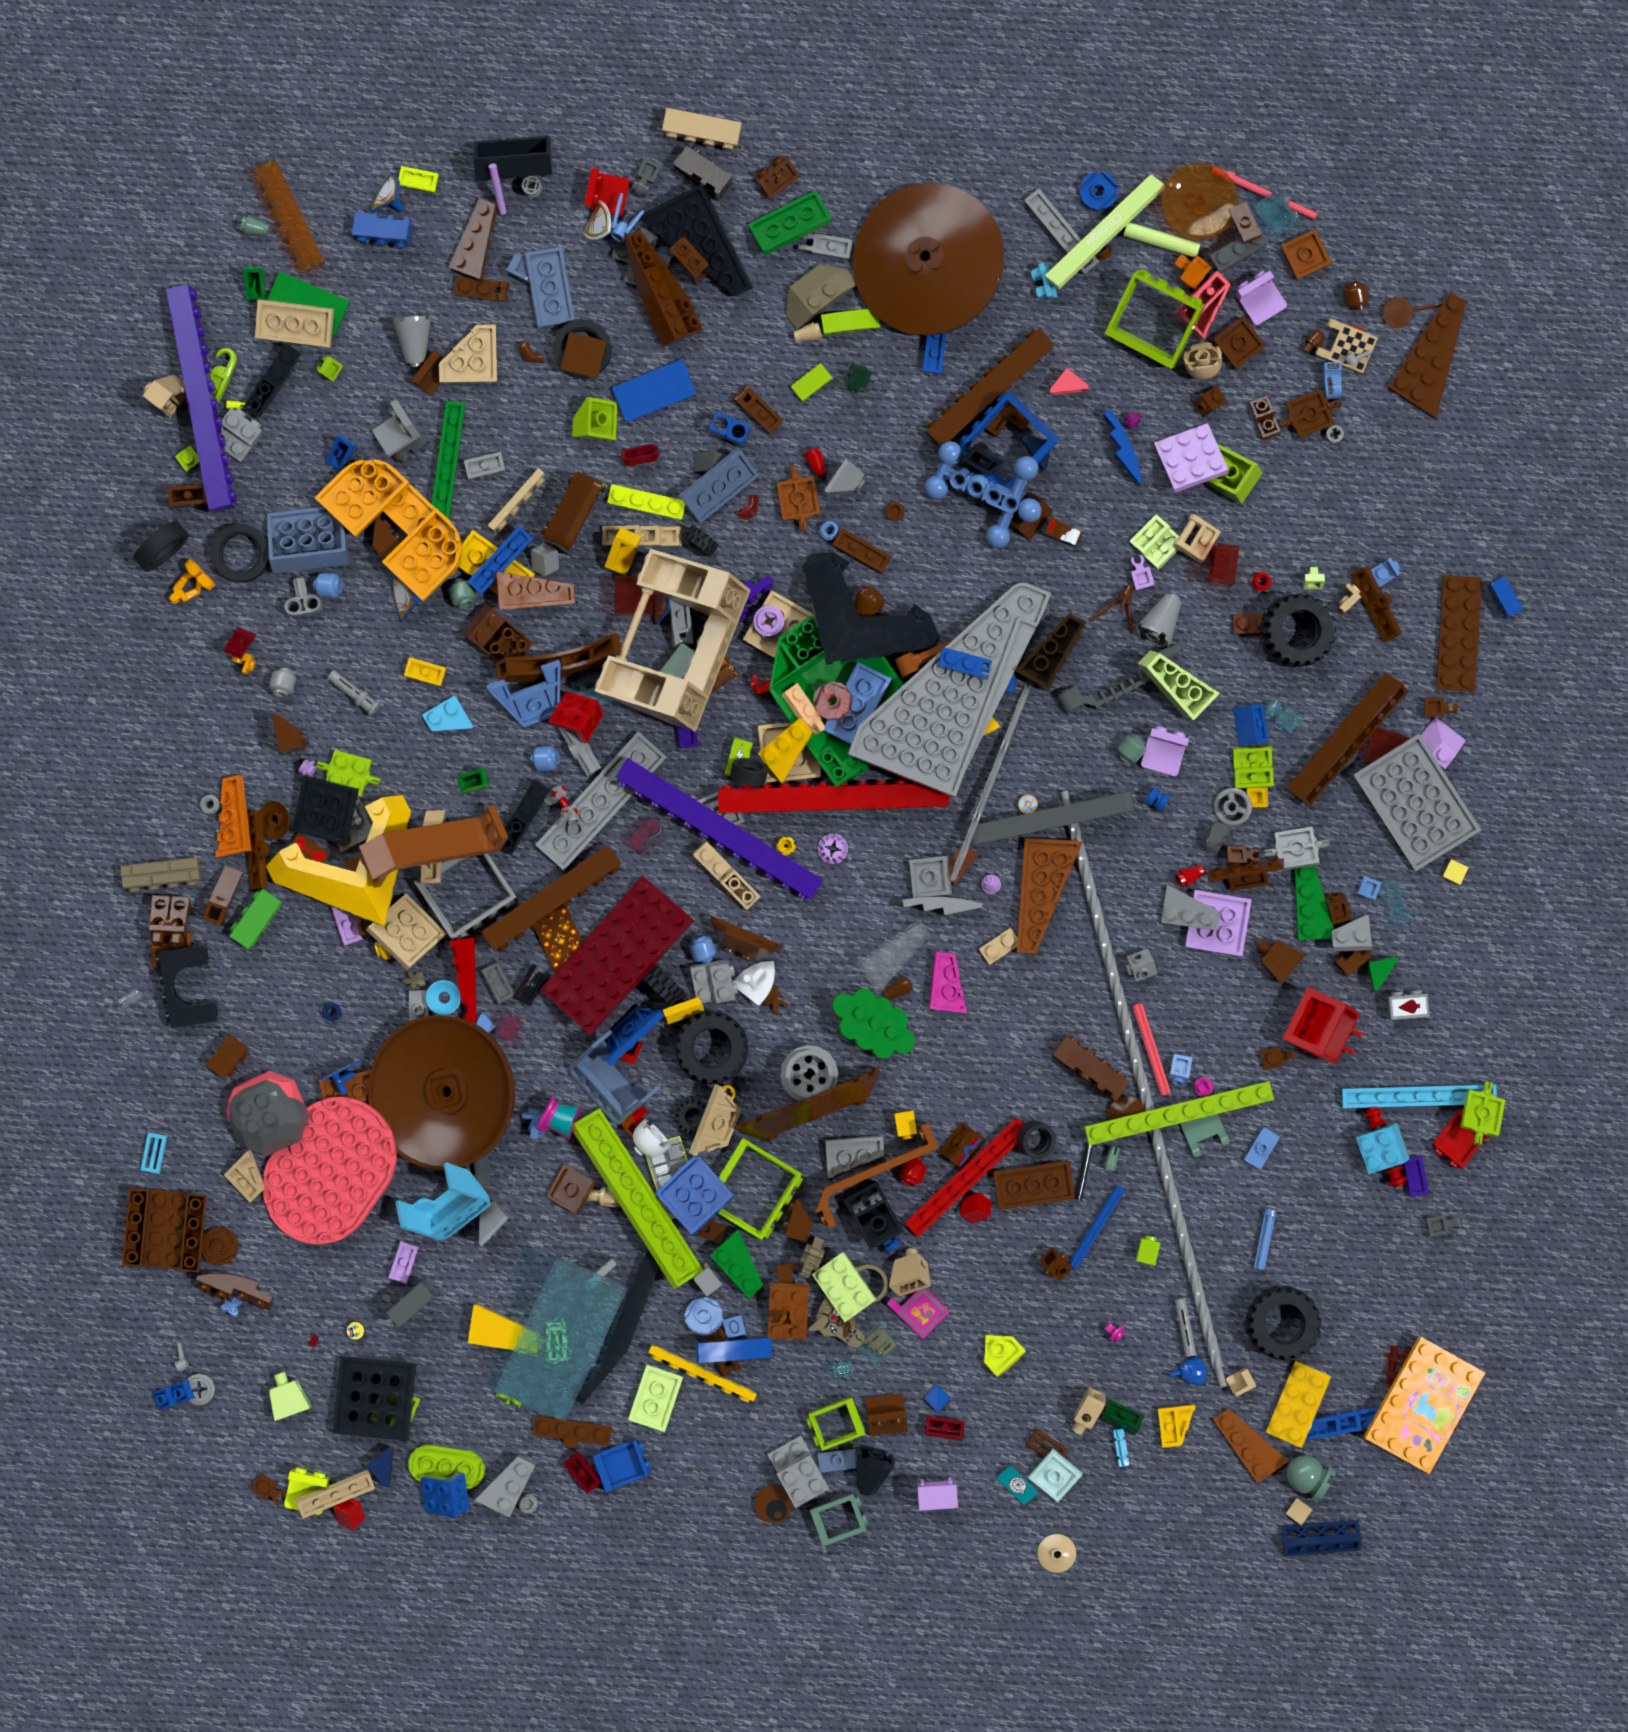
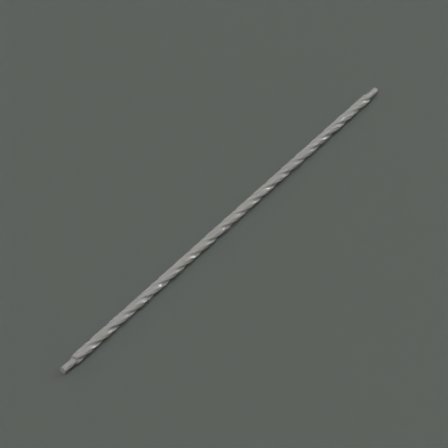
(1146, 1100)

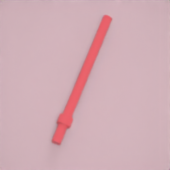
(1263, 192)

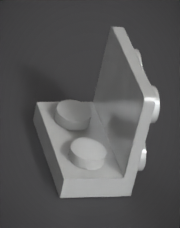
(396, 431)

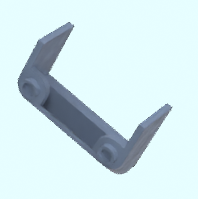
(606, 1083)

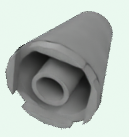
(413, 337)
(1160, 621)

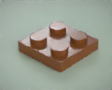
(1306, 254)

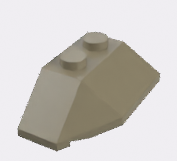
(817, 292)

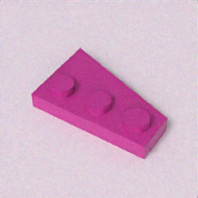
(945, 984)

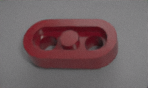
(640, 455)

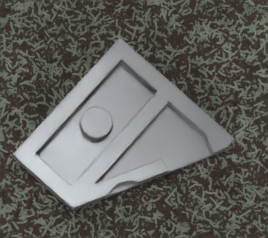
(1352, 936)

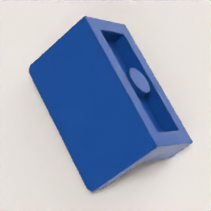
(1505, 597)
(1251, 724)

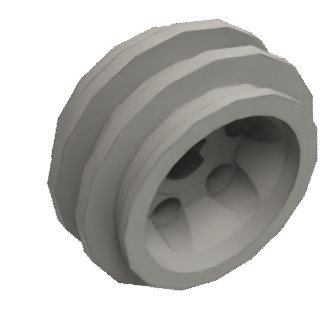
(798, 1056)

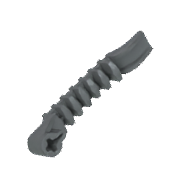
(1073, 697)

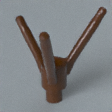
(1124, 600)

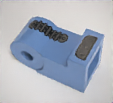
(1332, 380)

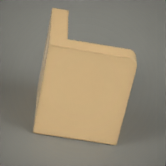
(1240, 1382)

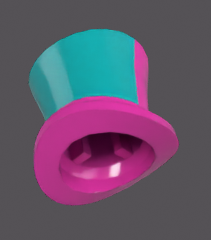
(559, 1118)

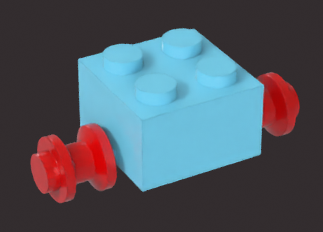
(1383, 1148)

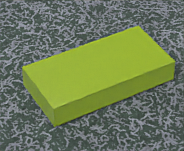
(811, 382)

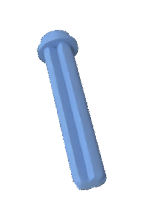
(1265, 1238)

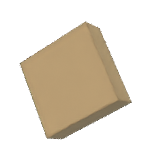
(1299, 1511)

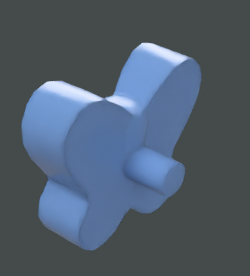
(231, 1307)

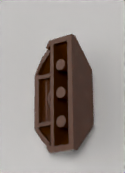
(743, 941)

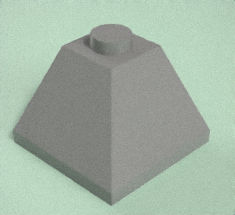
(845, 481)
(491, 1221)

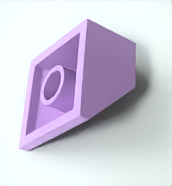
(1442, 742)

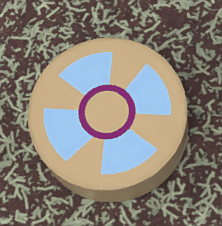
(1027, 804)

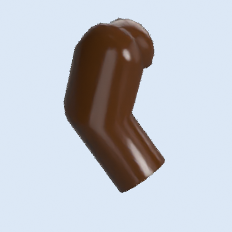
(527, 353)

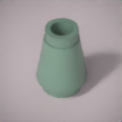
(253, 226)

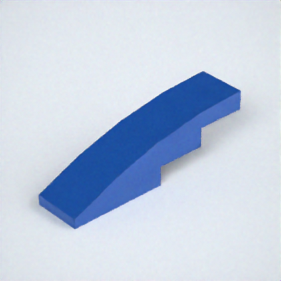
(1125, 453)
(733, 1350)
(1341, 1423)

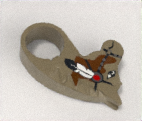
(831, 1323)

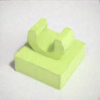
(1313, 580)

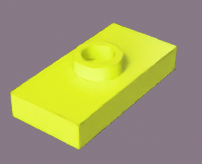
(418, 179)

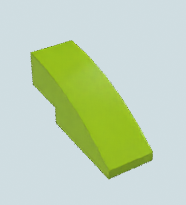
(849, 321)

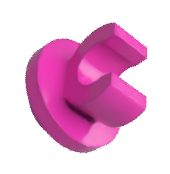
(1203, 1086)
(1116, 1334)

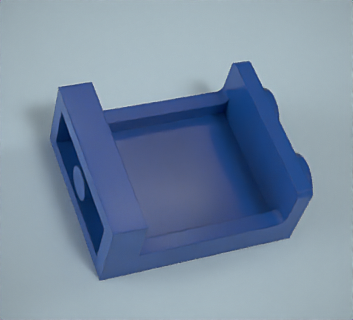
(622, 1464)

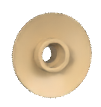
(1056, 1543)

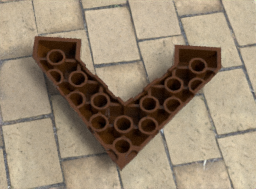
(811, 1108)

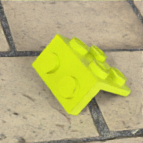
(303, 1483)

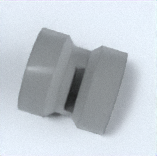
(531, 190)

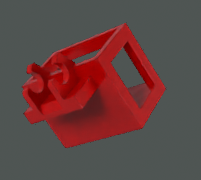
(1322, 1026)

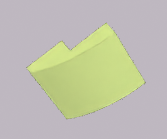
(1155, 542)

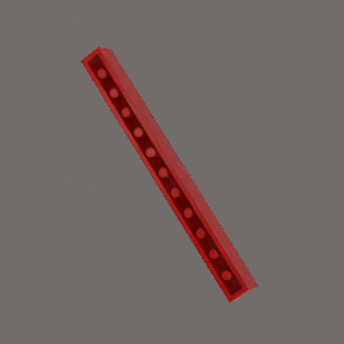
(828, 797)

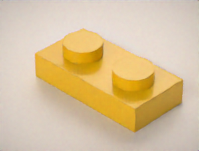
(425, 671)

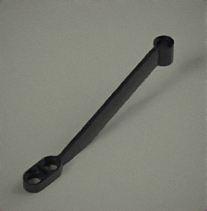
(627, 1323)

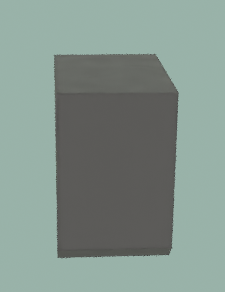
(707, 460)

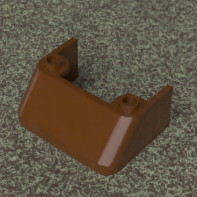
(572, 511)

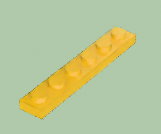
(709, 1377)

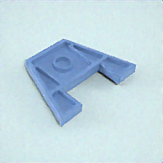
(534, 702)

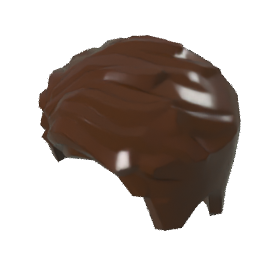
(869, 601)

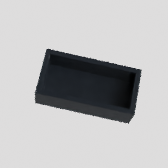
(513, 157)

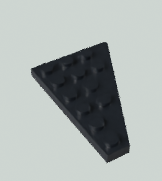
(697, 220)

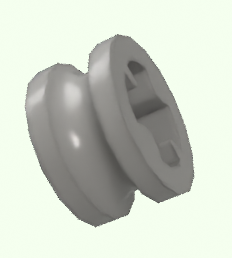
(1339, 437)

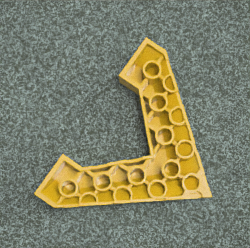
(342, 887)

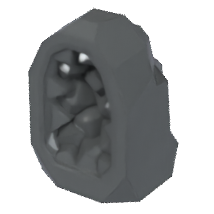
(1217, 836)

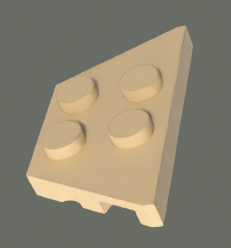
(717, 1122)

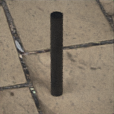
(1083, 1171)

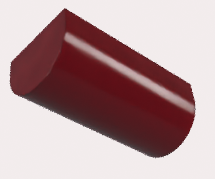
(944, 1428)
(582, 1472)

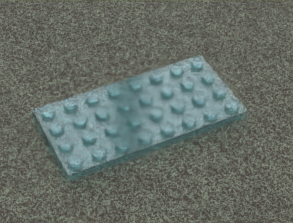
(560, 1338)

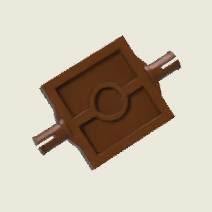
(1309, 413)

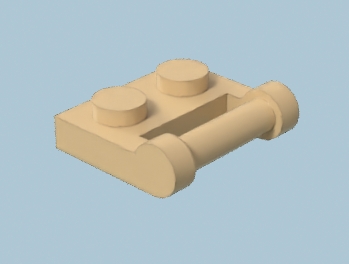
(1202, 541)

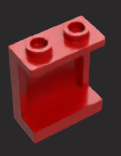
(1456, 1142)

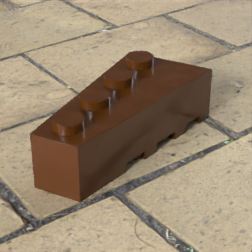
(1090, 1068)

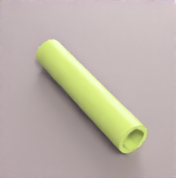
(1161, 239)

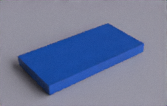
(654, 391)

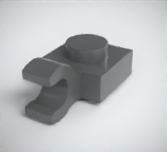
(1439, 1224)

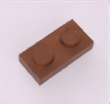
(1247, 623)

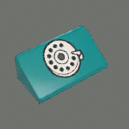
(1017, 1485)

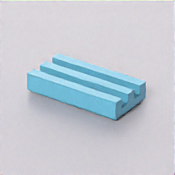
(161, 1153)

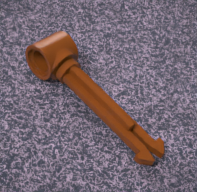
(912, 662)

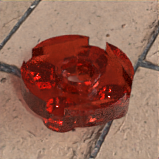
(828, 691)

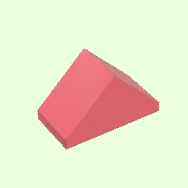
(1068, 383)

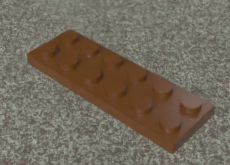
(1458, 633)

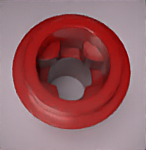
(815, 460)
(1187, 876)

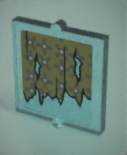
(878, 1345)

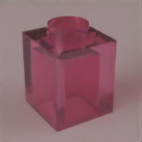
(509, 1027)

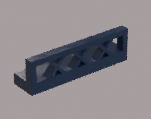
(1321, 1542)

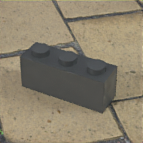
(1236, 253)

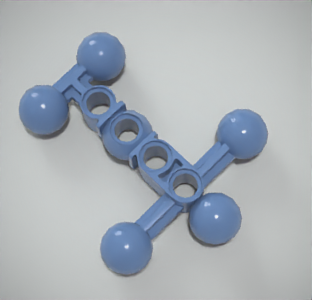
(1025, 469)

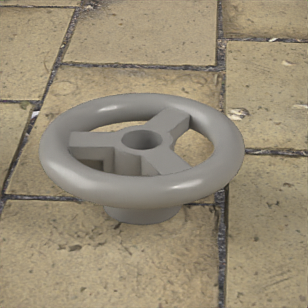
(1221, 815)

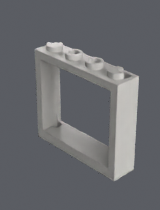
(477, 922)

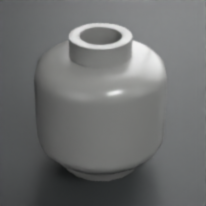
(282, 682)

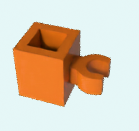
(1194, 271)

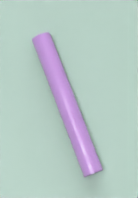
(497, 189)

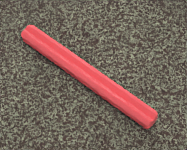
(1151, 1049)

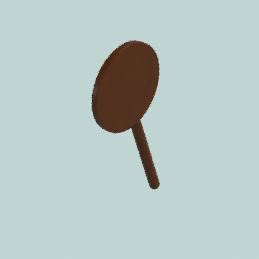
(1398, 311)

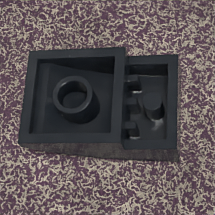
(873, 1215)

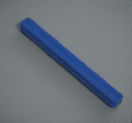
(1096, 1227)

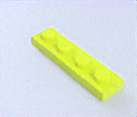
(646, 502)

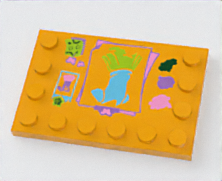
(1424, 1405)

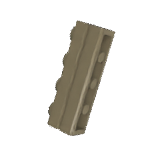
(161, 873)

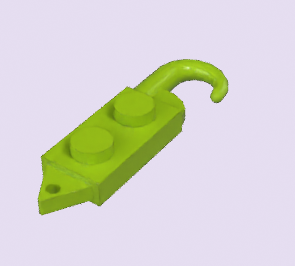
(221, 374)

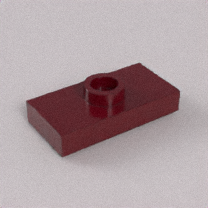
(240, 643)

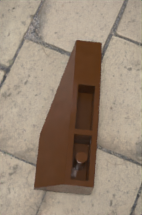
(661, 293)

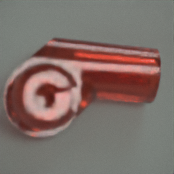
(751, 510)

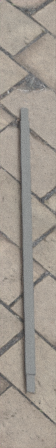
(990, 782)

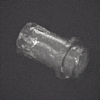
(130, 998)

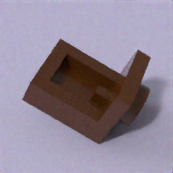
(1209, 401)

